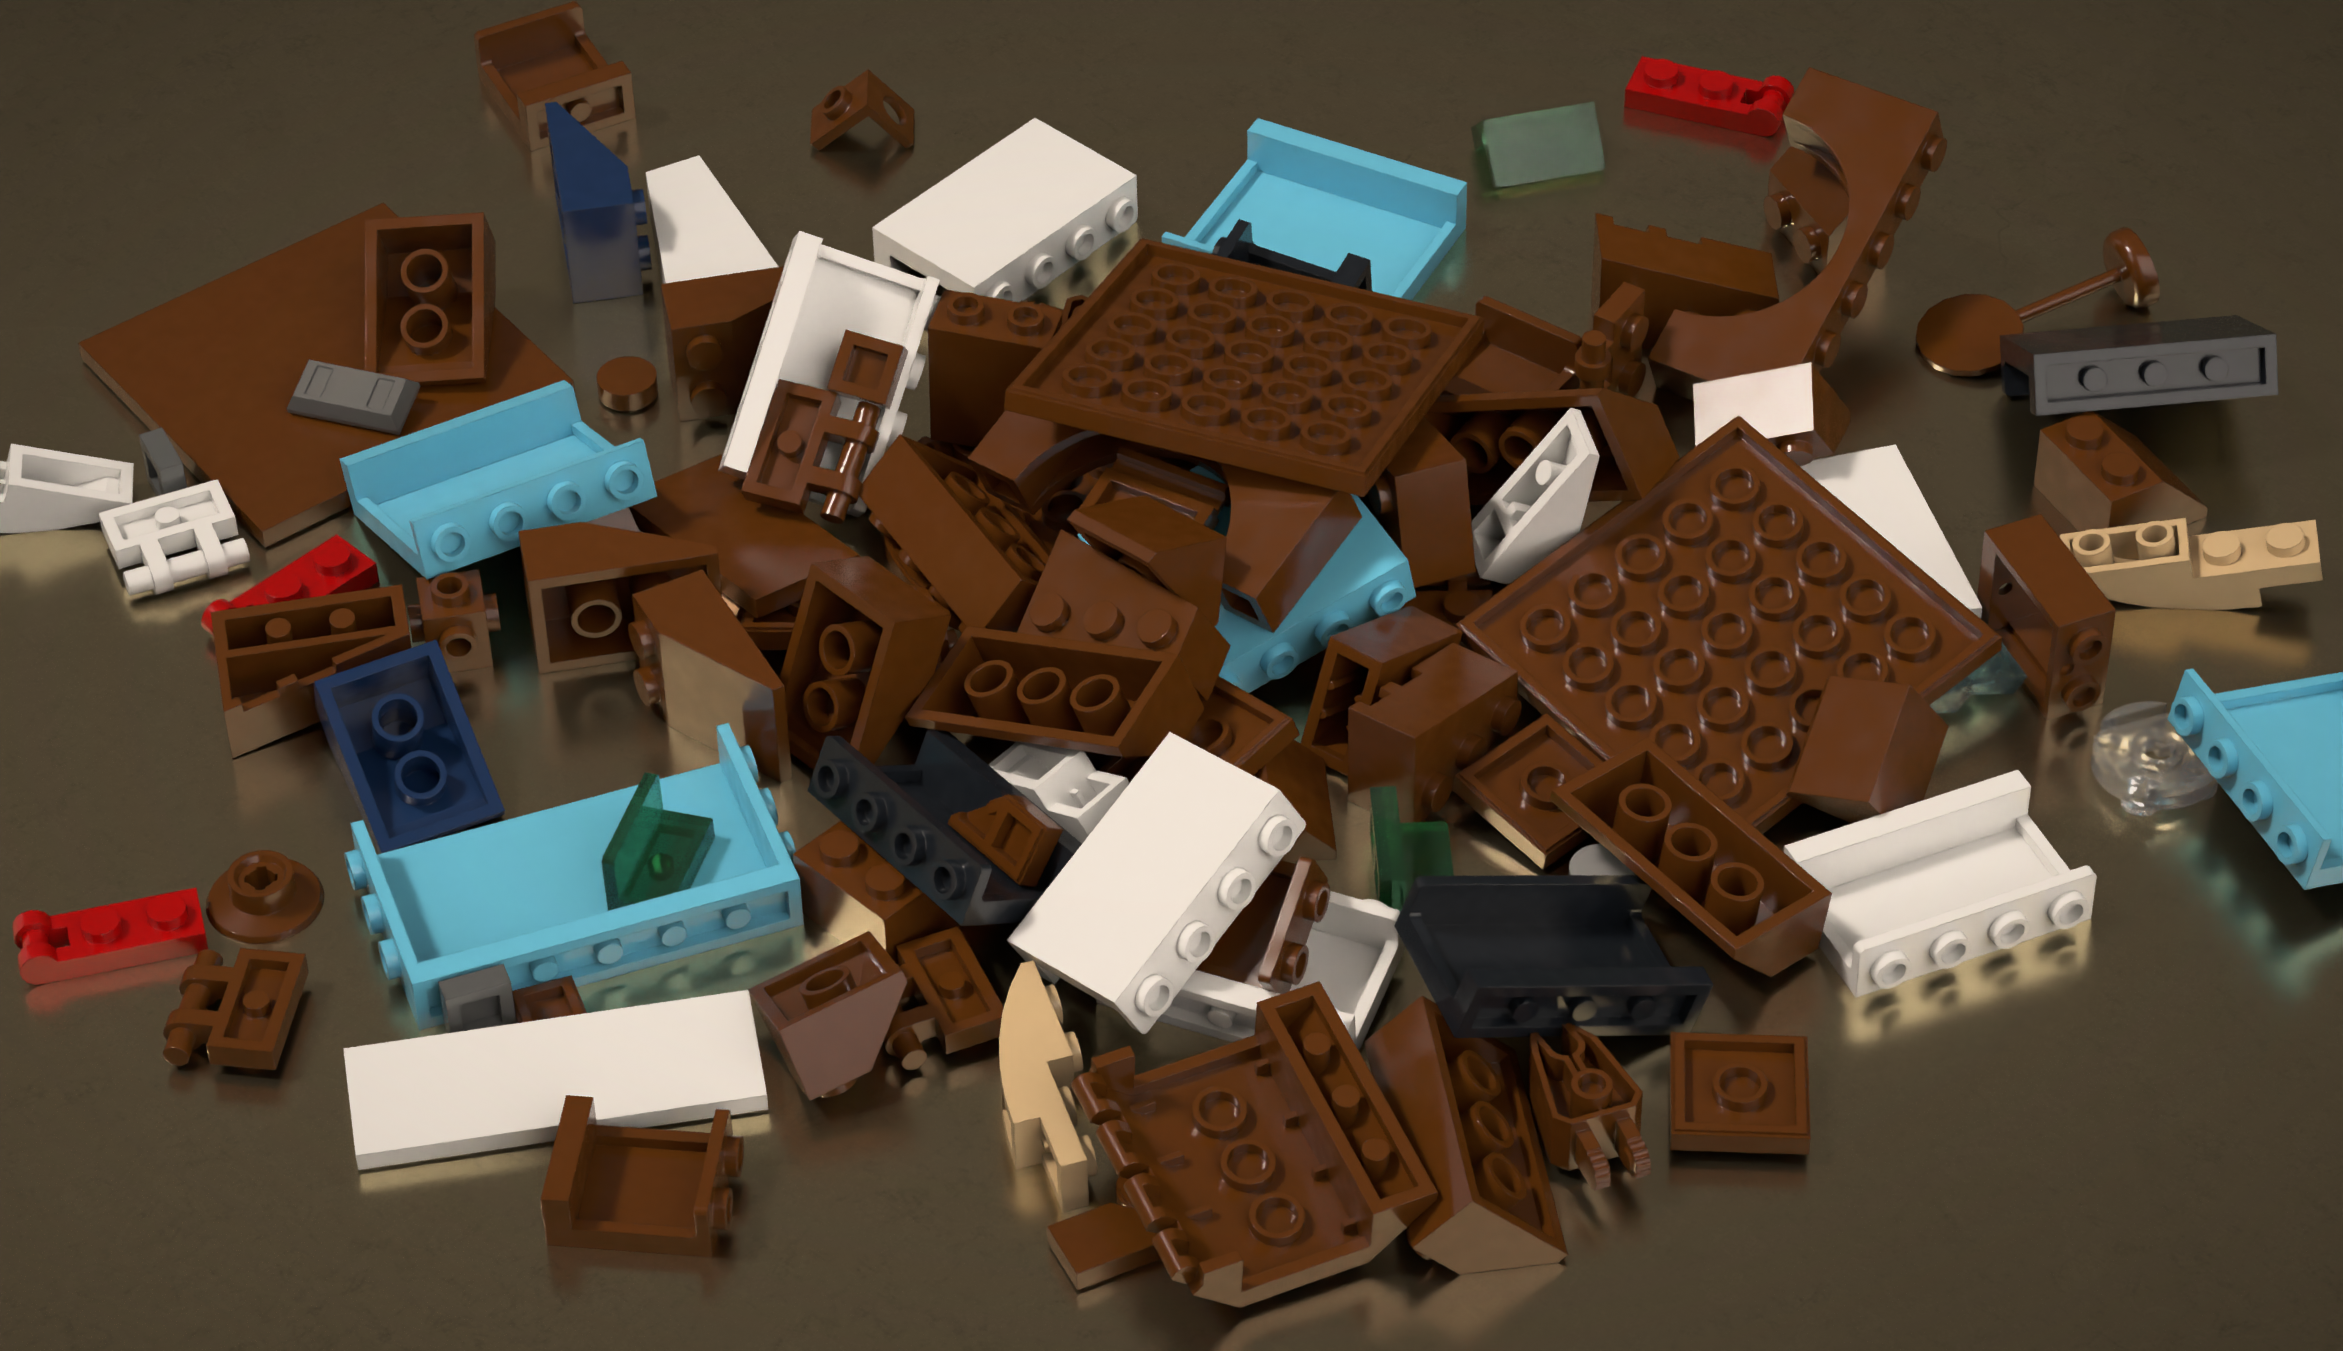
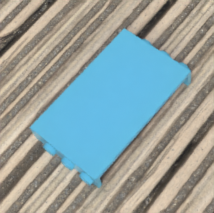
(537, 896)

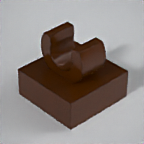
(867, 369)

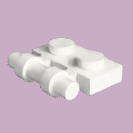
(169, 525)

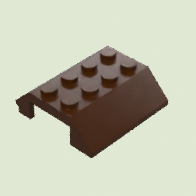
(1260, 1153)

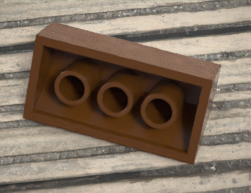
(1503, 429)
(955, 534)
(1059, 693)
(1699, 856)
(1476, 1140)

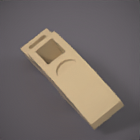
(2221, 570)
(1037, 1089)

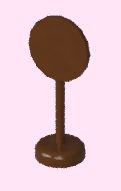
(1965, 330)

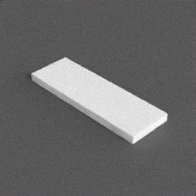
(512, 1080)

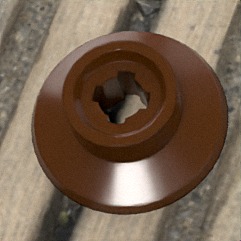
(264, 898)

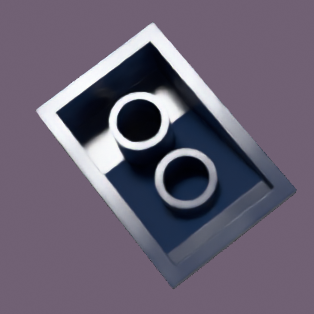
(596, 213)
(406, 748)

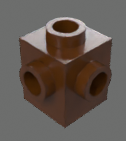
(453, 609)

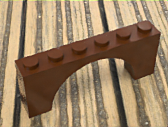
(1881, 157)
(1277, 526)

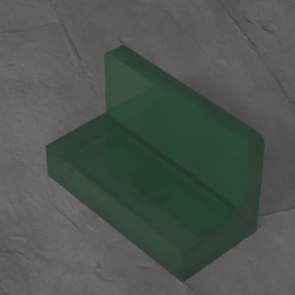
(1541, 145)
(653, 849)
(1403, 849)

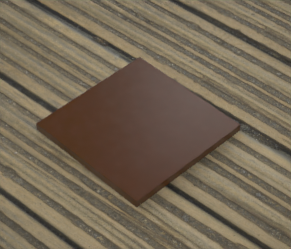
(231, 354)
(1247, 366)
(1721, 620)

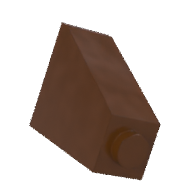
(1362, 663)

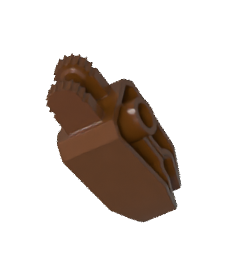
(1586, 1107)

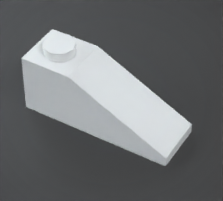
(1538, 504)

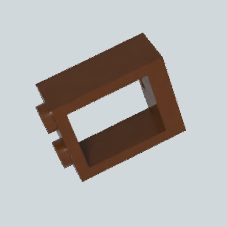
(2047, 615)

